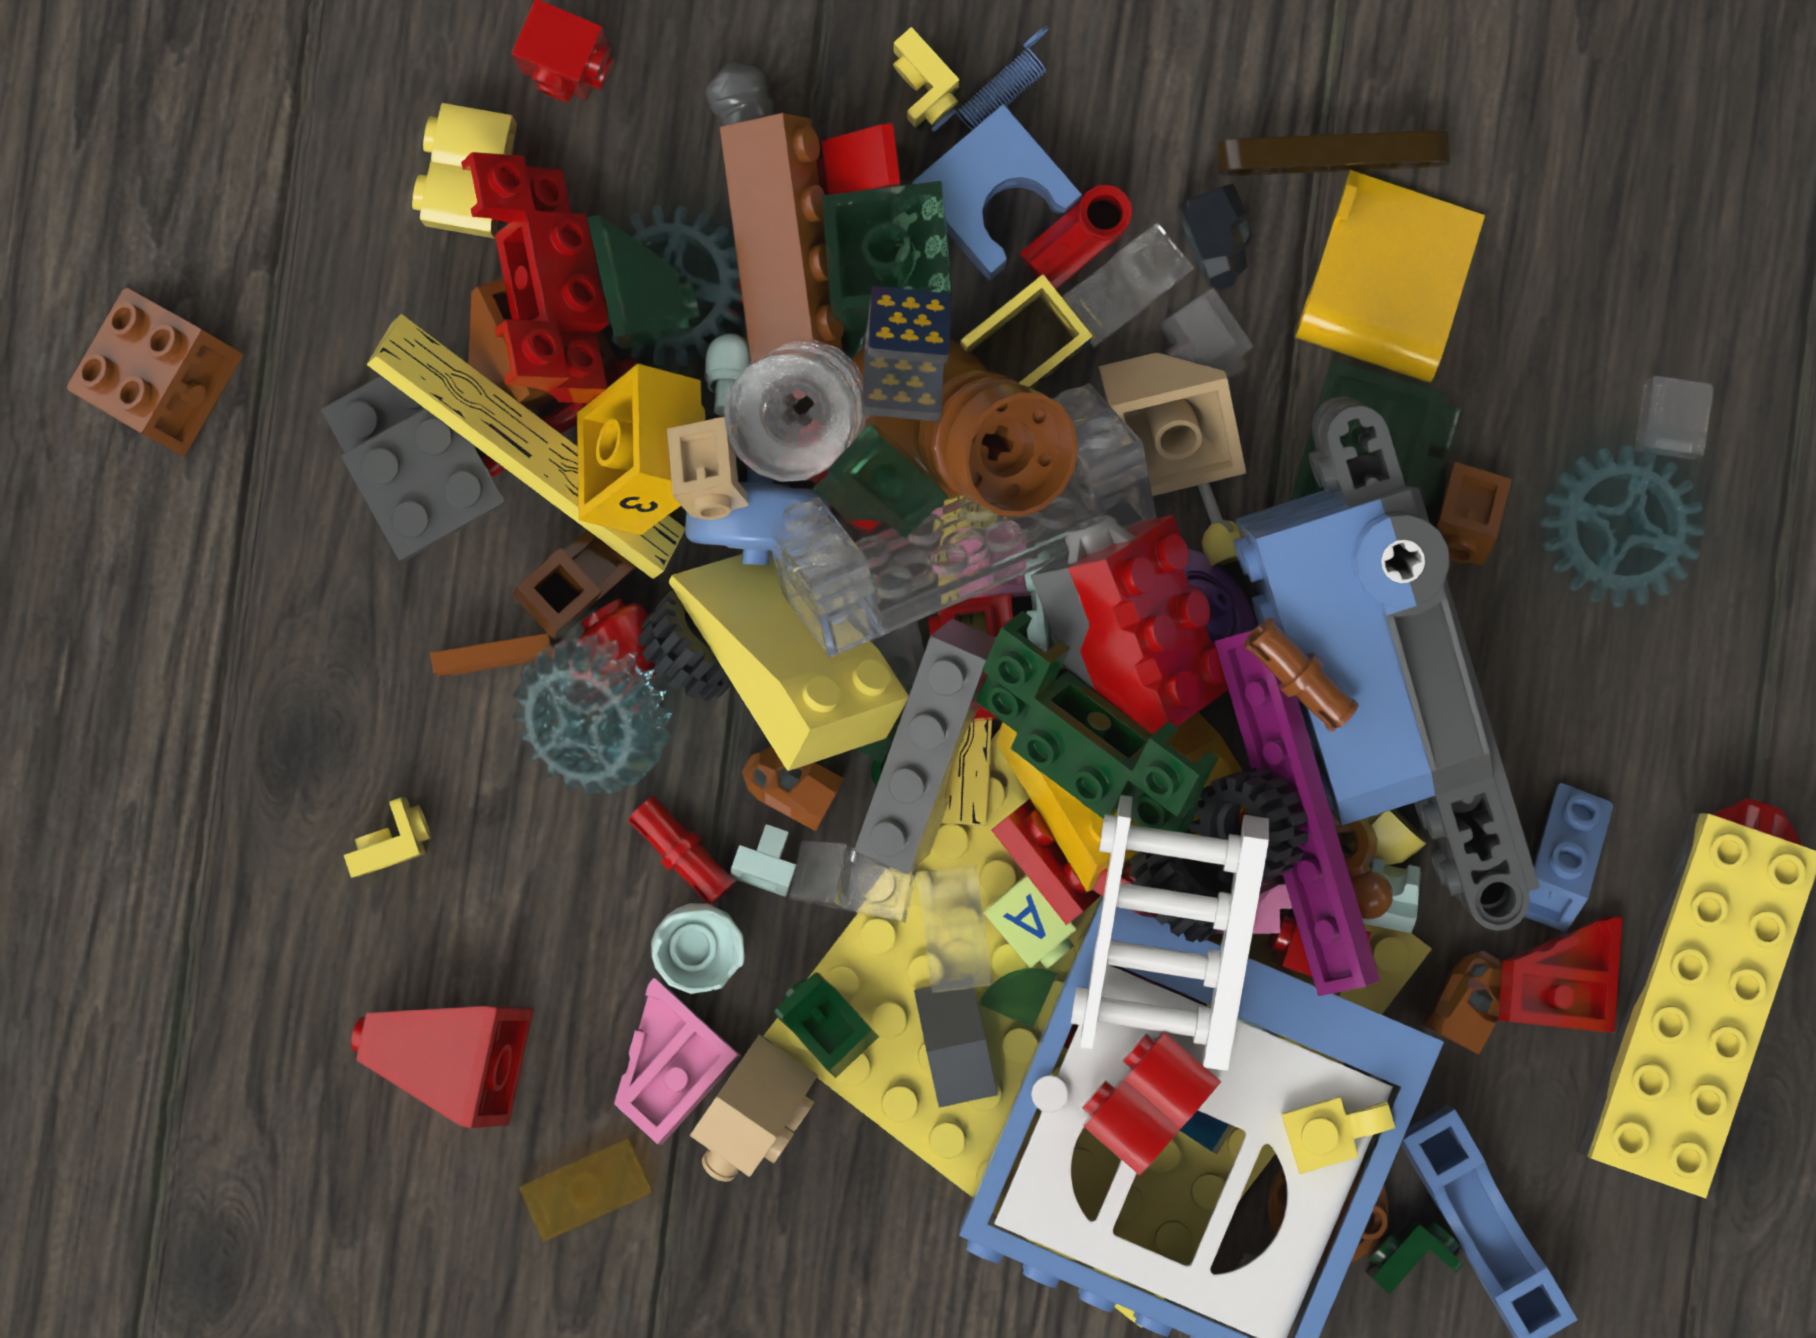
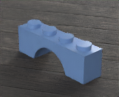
(1485, 1226)

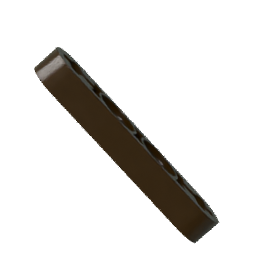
(1333, 153)

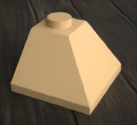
(1180, 416)

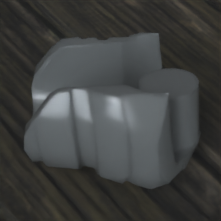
(739, 94)

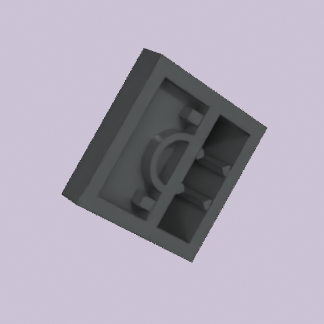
(410, 467)

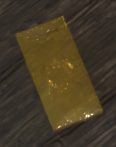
(586, 1189)

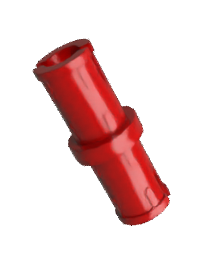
(681, 850)

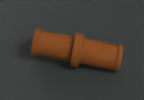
(1300, 674)

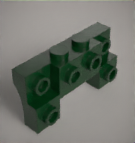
(1087, 740)

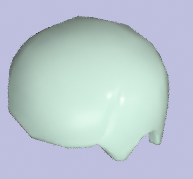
(697, 948)

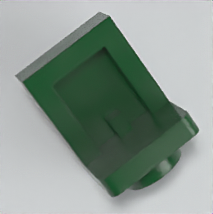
(825, 1023)
(1397, 1255)

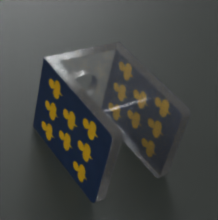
(905, 353)

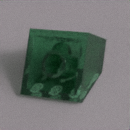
(884, 241)

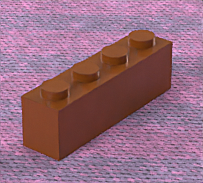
(779, 231)

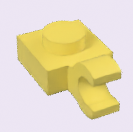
(1326, 1134)

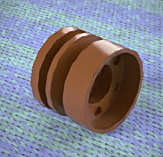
(1024, 451)

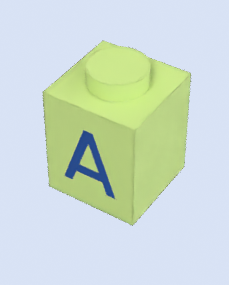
(1030, 924)

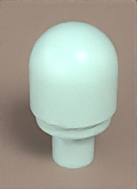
(725, 362)

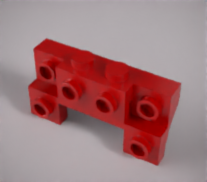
(546, 276)

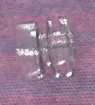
(770, 432)

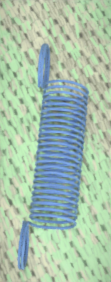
(1011, 76)

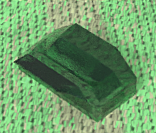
(880, 483)

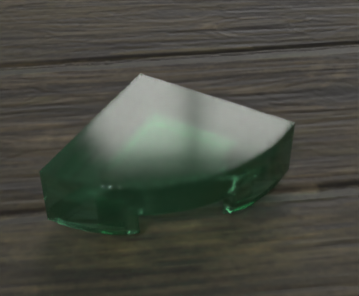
(1020, 994)

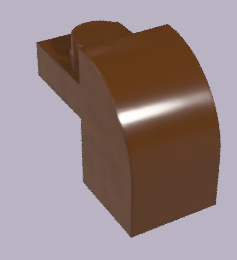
(571, 583)

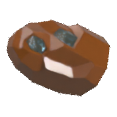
(798, 793)
(1468, 1002)

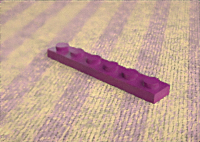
(1320, 881)

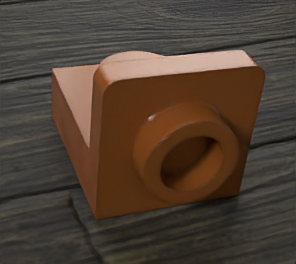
(1472, 512)

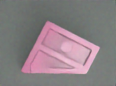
(670, 1064)

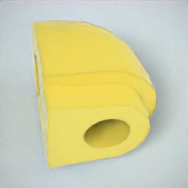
(1395, 837)

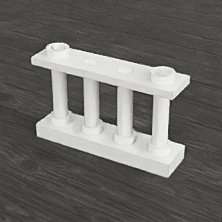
(1219, 969)

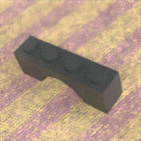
(930, 732)

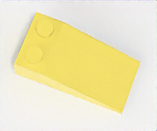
(786, 679)

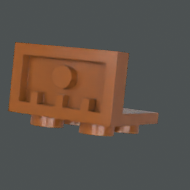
(154, 371)

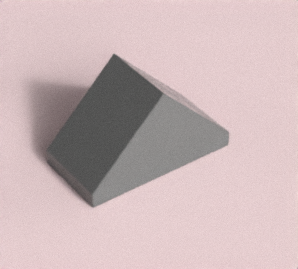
(955, 1045)

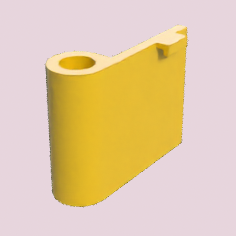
(1390, 277)

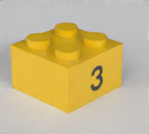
(626, 448)

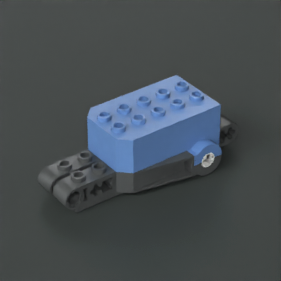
(1369, 594)

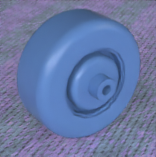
(747, 526)

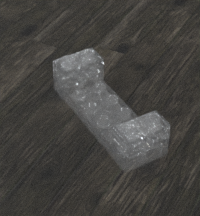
(961, 549)

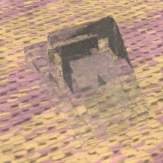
(849, 881)

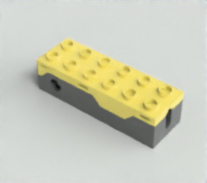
(1701, 996)

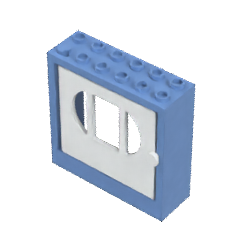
(1260, 1084)

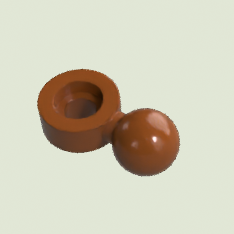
(1371, 888)

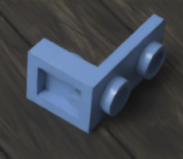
(1568, 856)

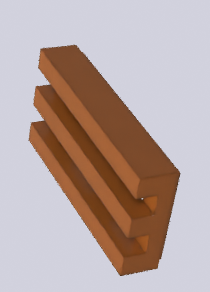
(489, 655)

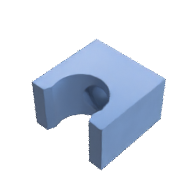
(983, 164)

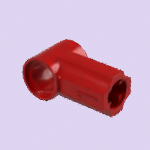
(1074, 240)

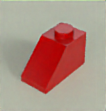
(859, 161)

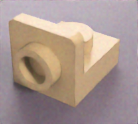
(705, 470)

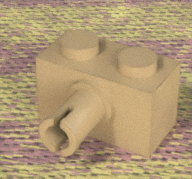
(752, 1111)

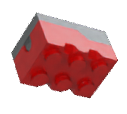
(1133, 619)

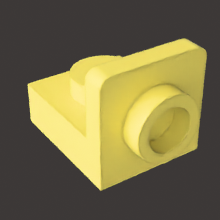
(921, 67)
(381, 850)

